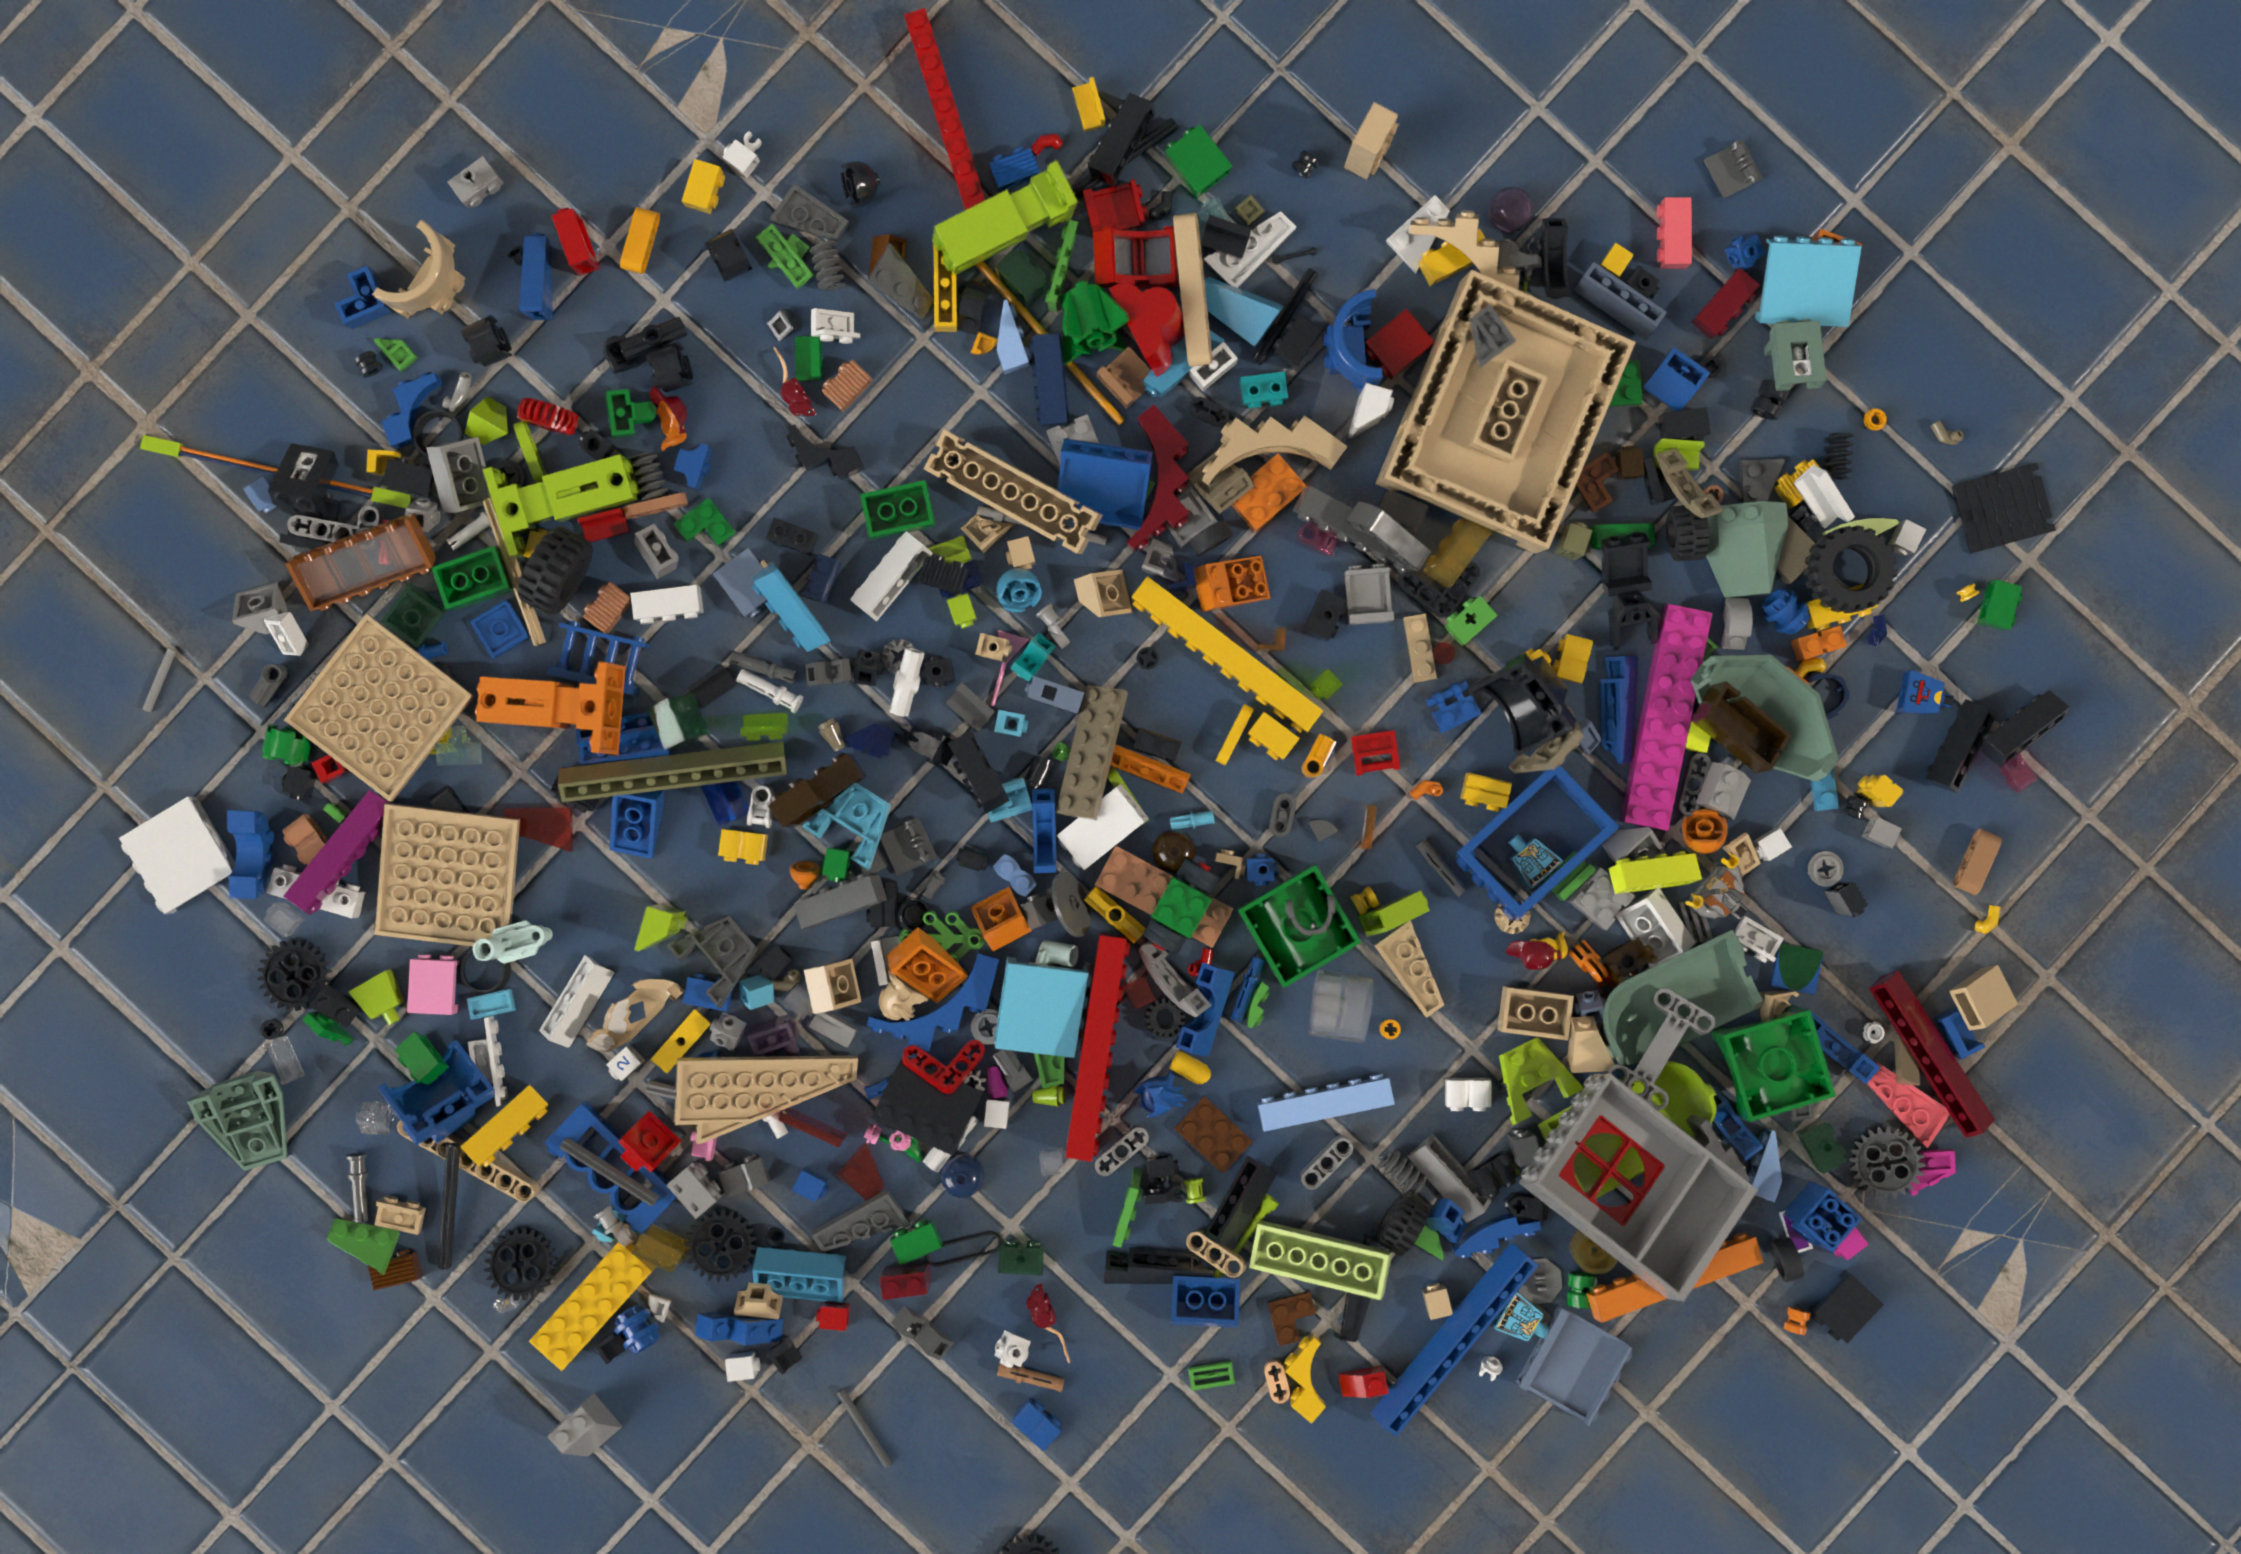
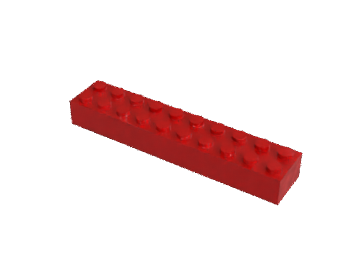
(1095, 1049)

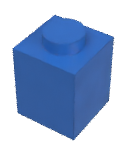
(811, 1185)

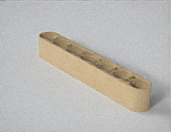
(1192, 289)
(498, 1168)

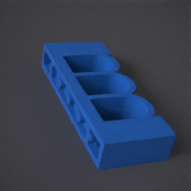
(575, 1127)

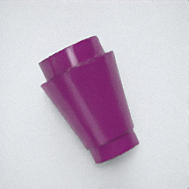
(995, 1083)

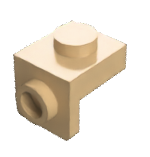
(1228, 857)

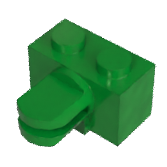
(624, 414)

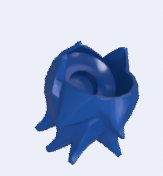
(1159, 1095)

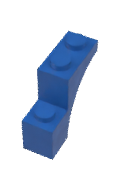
(409, 398)
(1044, 830)
(743, 1330)

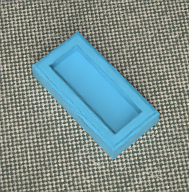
(491, 1004)

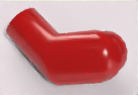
(1206, 957)

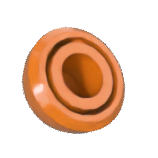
(805, 873)

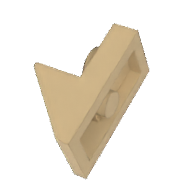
(1744, 850)

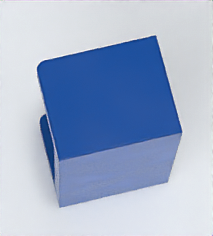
(1957, 1035)

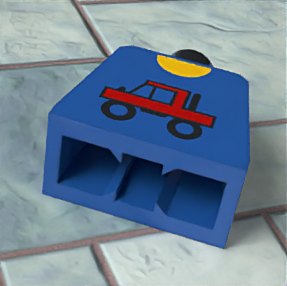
(1922, 694)

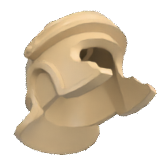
(898, 999)

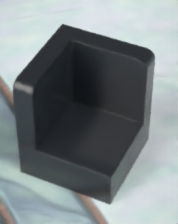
(610, 1347)
(784, 1355)

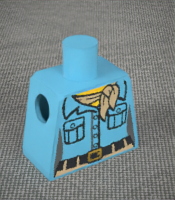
(1532, 860)
(1520, 1319)

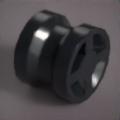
(1305, 164)
(368, 364)
(1146, 655)
(1855, 807)

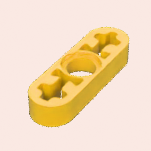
(1234, 734)

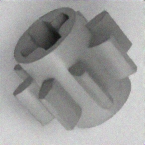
(976, 1076)

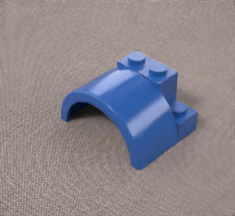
(1346, 342)
(446, 1103)

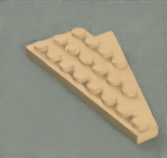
(736, 1091)

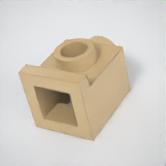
(985, 644)

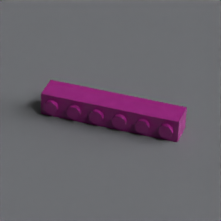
(338, 854)

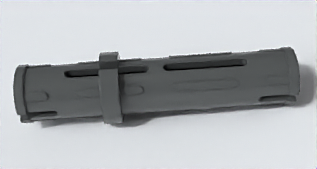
(772, 670)
(1442, 868)

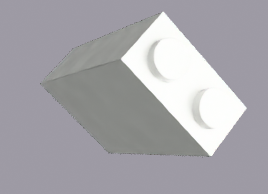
(1091, 839)

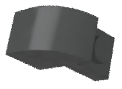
(828, 673)

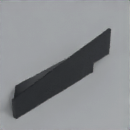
(1151, 1267)
(1356, 1305)

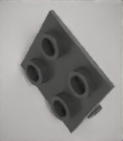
(1733, 169)
(908, 846)

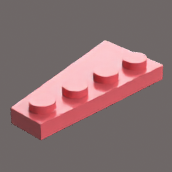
(1910, 1105)

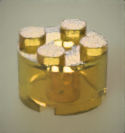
(1591, 1262)

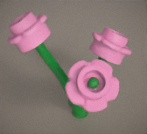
(897, 1141)

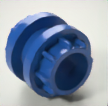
(1783, 608)
(637, 1329)

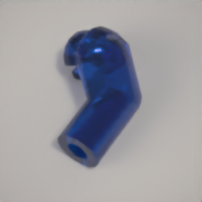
(1878, 634)

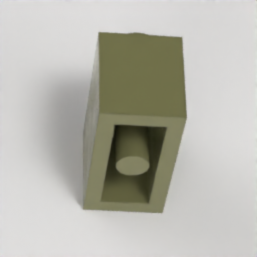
(1573, 541)

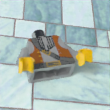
(1720, 892)

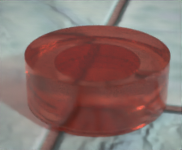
(1443, 653)

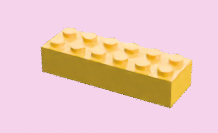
(591, 1305)

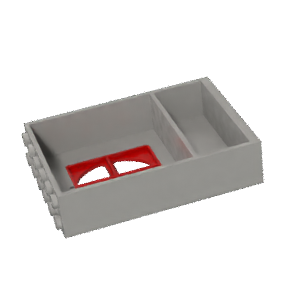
(1677, 1212)

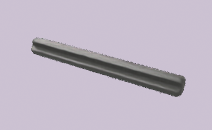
(609, 1171)

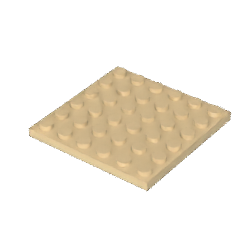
(379, 707)
(445, 874)

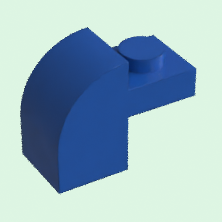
(1446, 1218)

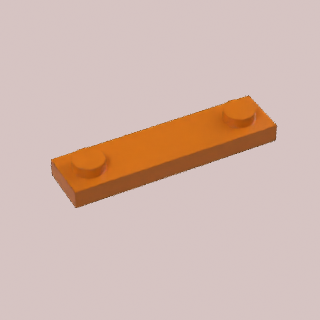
(1149, 769)

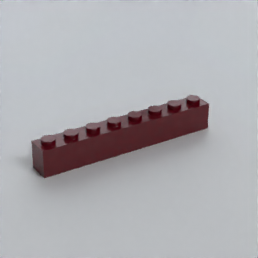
(1932, 1054)

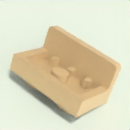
(400, 1215)

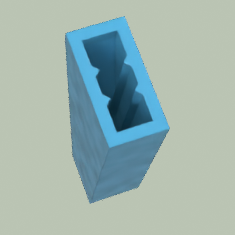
(1241, 310)
(1177, 371)

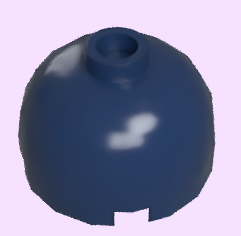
(962, 1175)

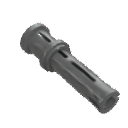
(357, 1176)

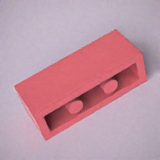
(1675, 233)

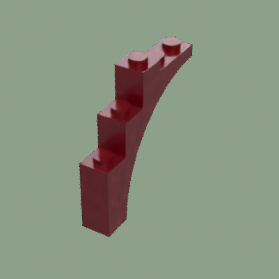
(1166, 508)

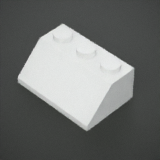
(1371, 407)
(1656, 924)

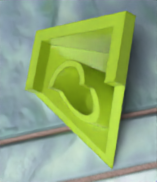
(487, 421)

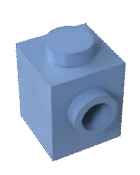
(259, 495)

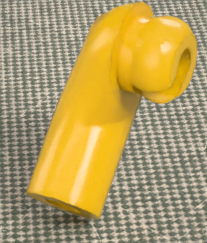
(1812, 664)
(1990, 922)

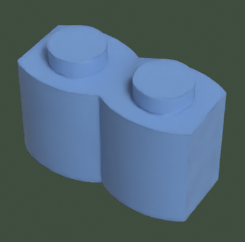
(1010, 870)

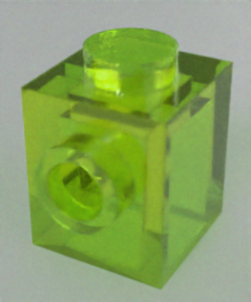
(1325, 685)

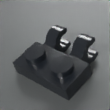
(1157, 1194)

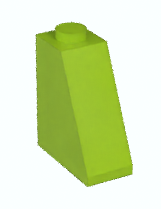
(1394, 913)

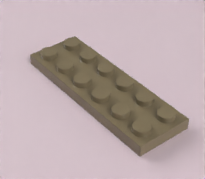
(1091, 752)

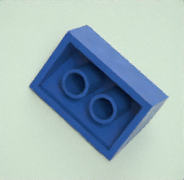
(1205, 1301)

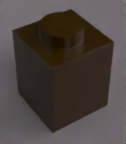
(1629, 463)

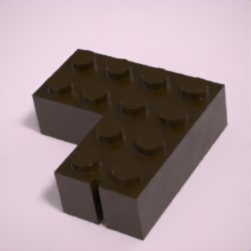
(813, 794)

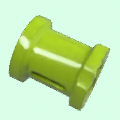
(1194, 1190)

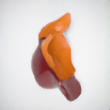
(672, 415)

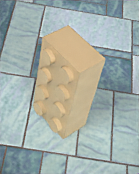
(1372, 141)

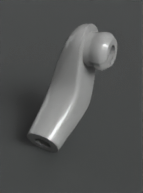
(460, 394)

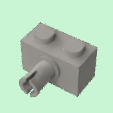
(475, 183)

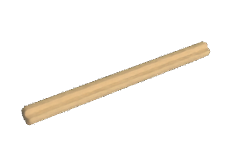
(514, 574)

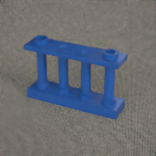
(584, 674)

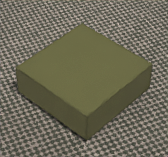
(1249, 210)

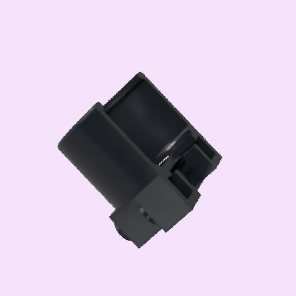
(1531, 700)

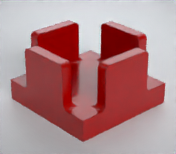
(648, 1143)

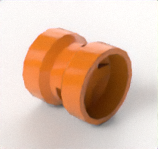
(1797, 1320)

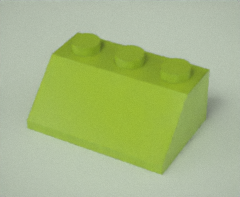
(659, 924)

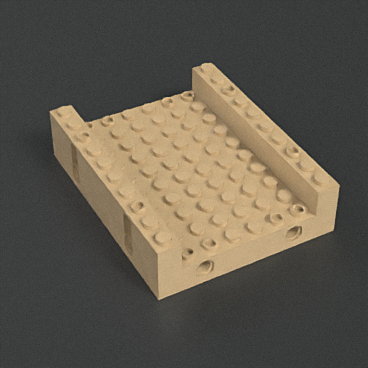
(1517, 431)

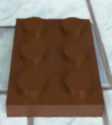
(1213, 1134)

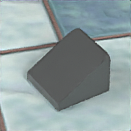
(783, 324)

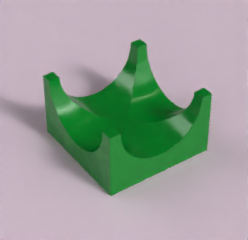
(1775, 1064)

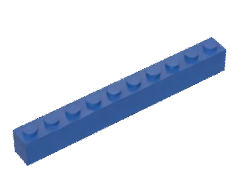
(1453, 1339)

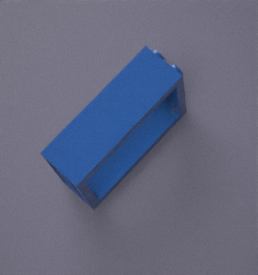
(1496, 892)

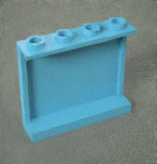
(1809, 280)
(1041, 1009)

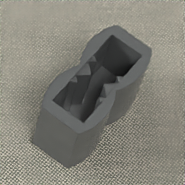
(743, 1176)

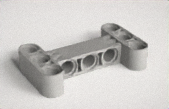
(1664, 1045)

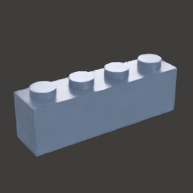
(1620, 301)

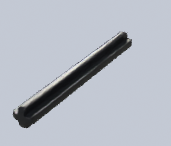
(1285, 316)

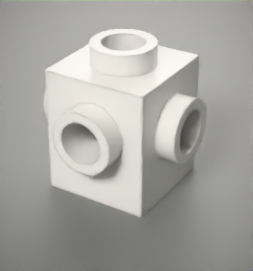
(1012, 1349)

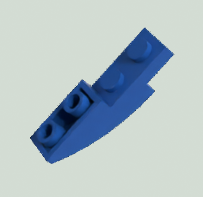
(1486, 1236)

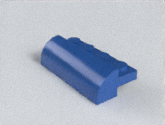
(637, 741)

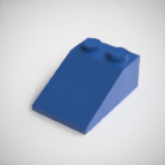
(636, 823)

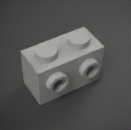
(656, 551)

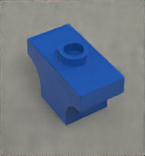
(694, 465)

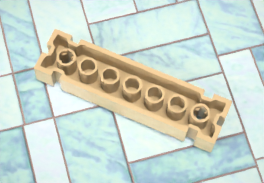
(1012, 491)

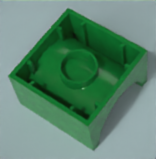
(1281, 943)

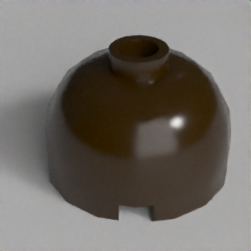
(1172, 849)

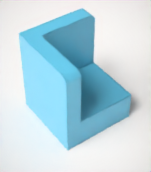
(756, 991)

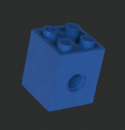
(1821, 1217)

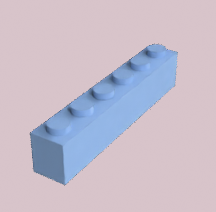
(1325, 1103)

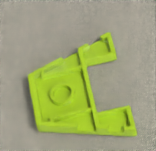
(1528, 1068)

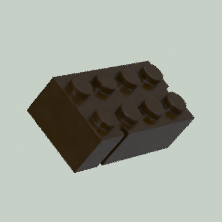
(1741, 727)

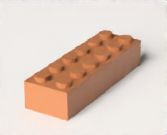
(1143, 886)

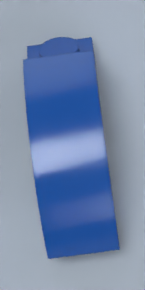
(1733, 1129)

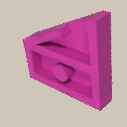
(1938, 1165)

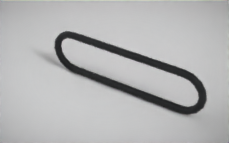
(967, 1257)

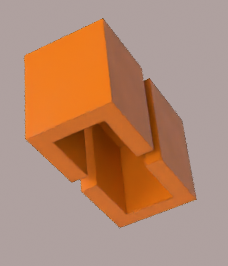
(1818, 643)

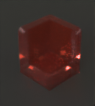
(1139, 992)

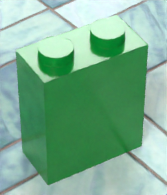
(1197, 160)

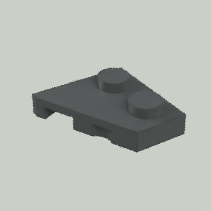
(1489, 335)

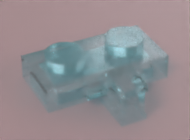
(458, 749)

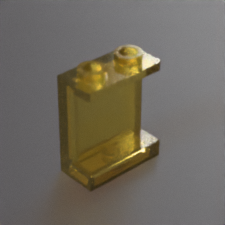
(661, 1248)

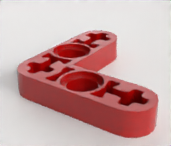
(942, 1072)

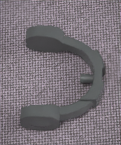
(1331, 909)

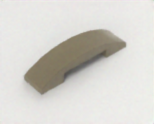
(1684, 486)

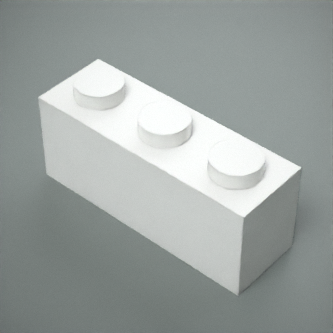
(667, 604)

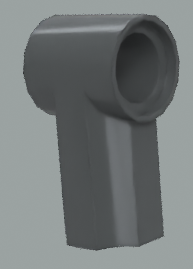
(268, 685)
(1015, 1072)

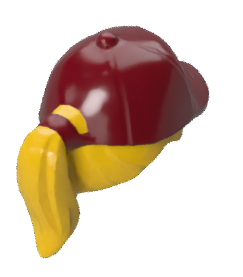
(1538, 953)

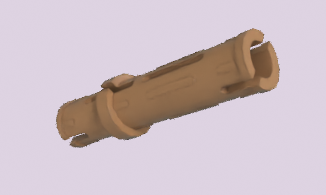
(1056, 1382)

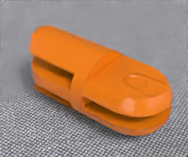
(1589, 961)

